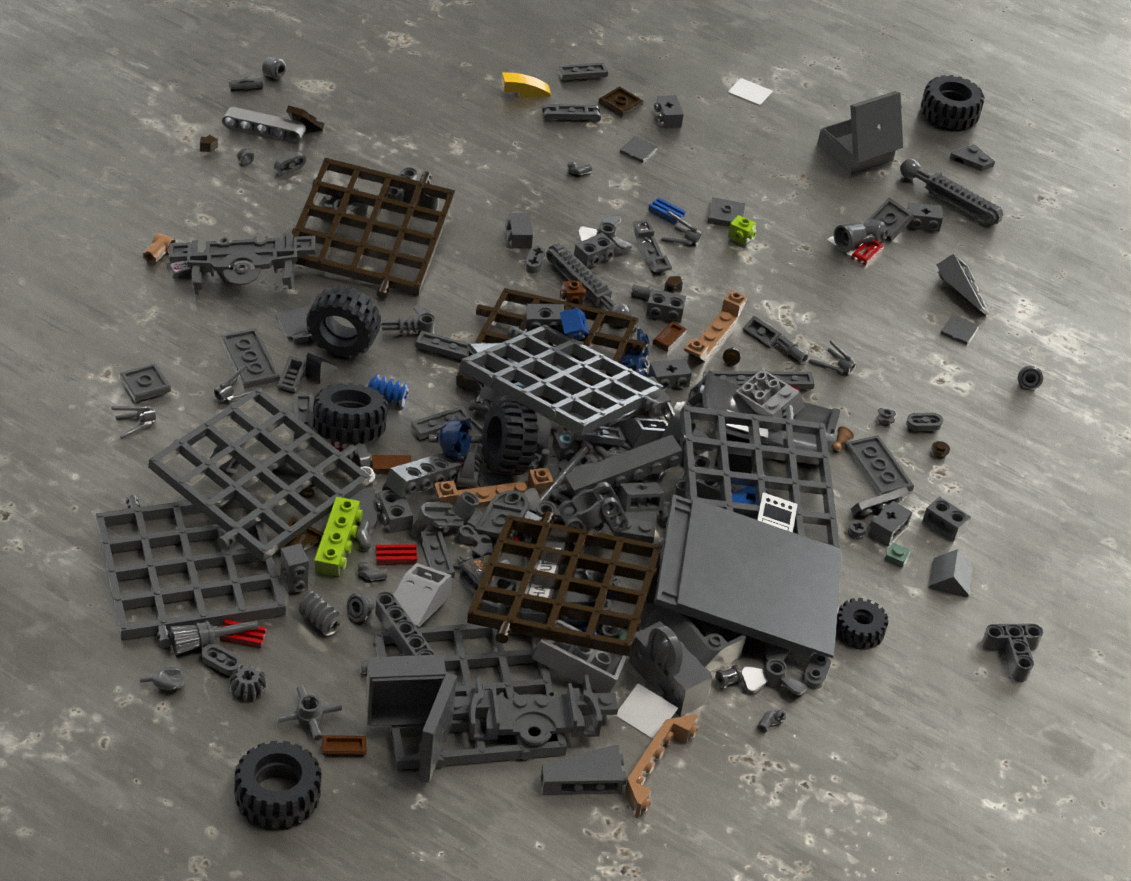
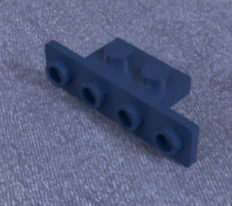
(636, 360)

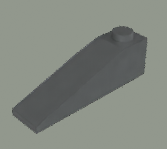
(961, 278)

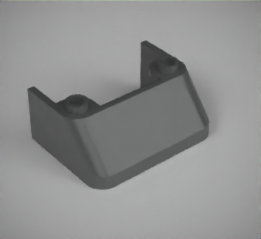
(709, 650)

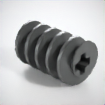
(321, 614)

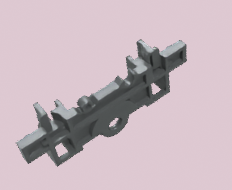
(545, 713)

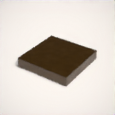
(621, 101)

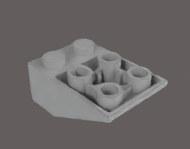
(769, 394)
(423, 592)

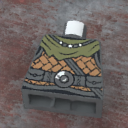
(473, 570)

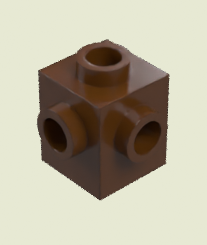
(573, 292)

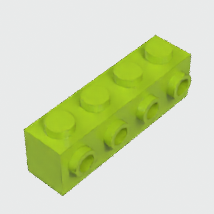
(337, 537)

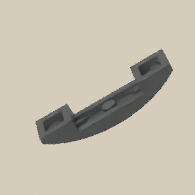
(648, 246)

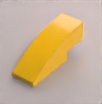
(524, 85)

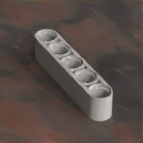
(263, 125)

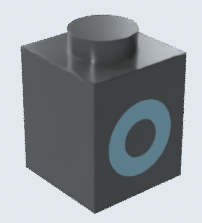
(564, 446)

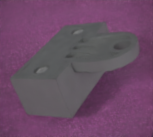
(666, 662)

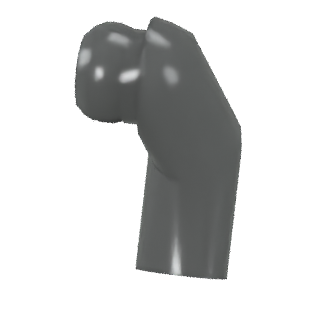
(578, 170)
(363, 536)
(369, 574)
(771, 718)

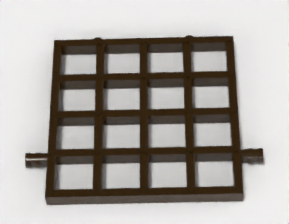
(371, 225)
(496, 314)
(565, 583)

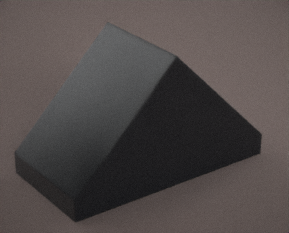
(319, 368)

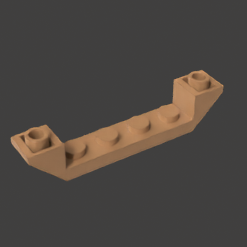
(718, 328)
(538, 479)
(677, 728)

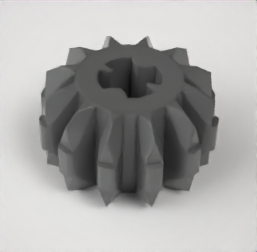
(247, 682)

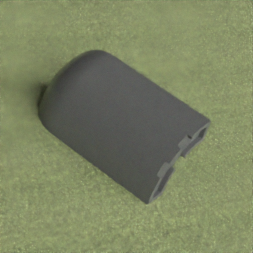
(722, 395)

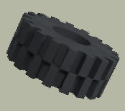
(857, 633)

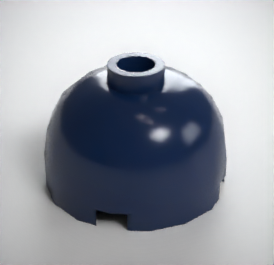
(454, 438)

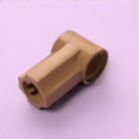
(159, 246)

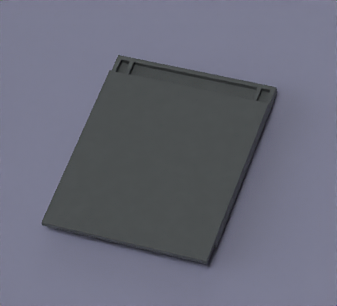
(749, 577)

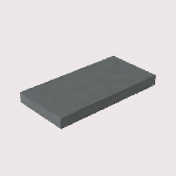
(248, 349)
(878, 465)

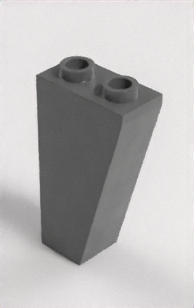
(585, 773)

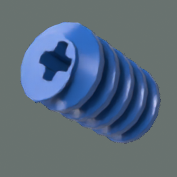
(391, 392)

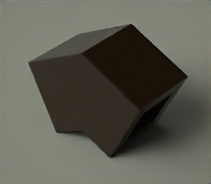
(208, 143)
(673, 284)

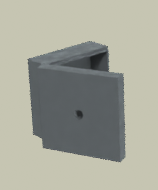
(858, 141)
(411, 693)

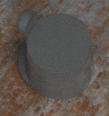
(851, 236)

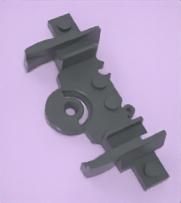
(221, 256)

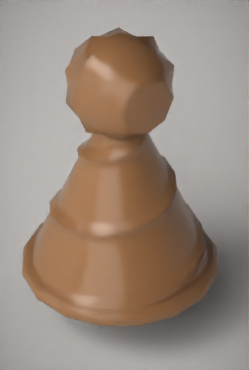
(843, 436)

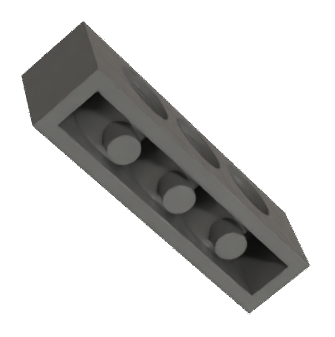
(422, 474)

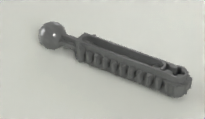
(953, 193)
(575, 270)

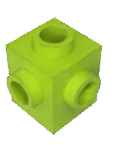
(742, 230)

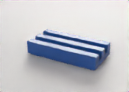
(661, 207)

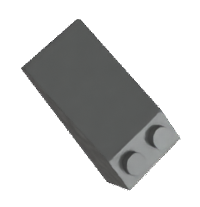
(640, 526)

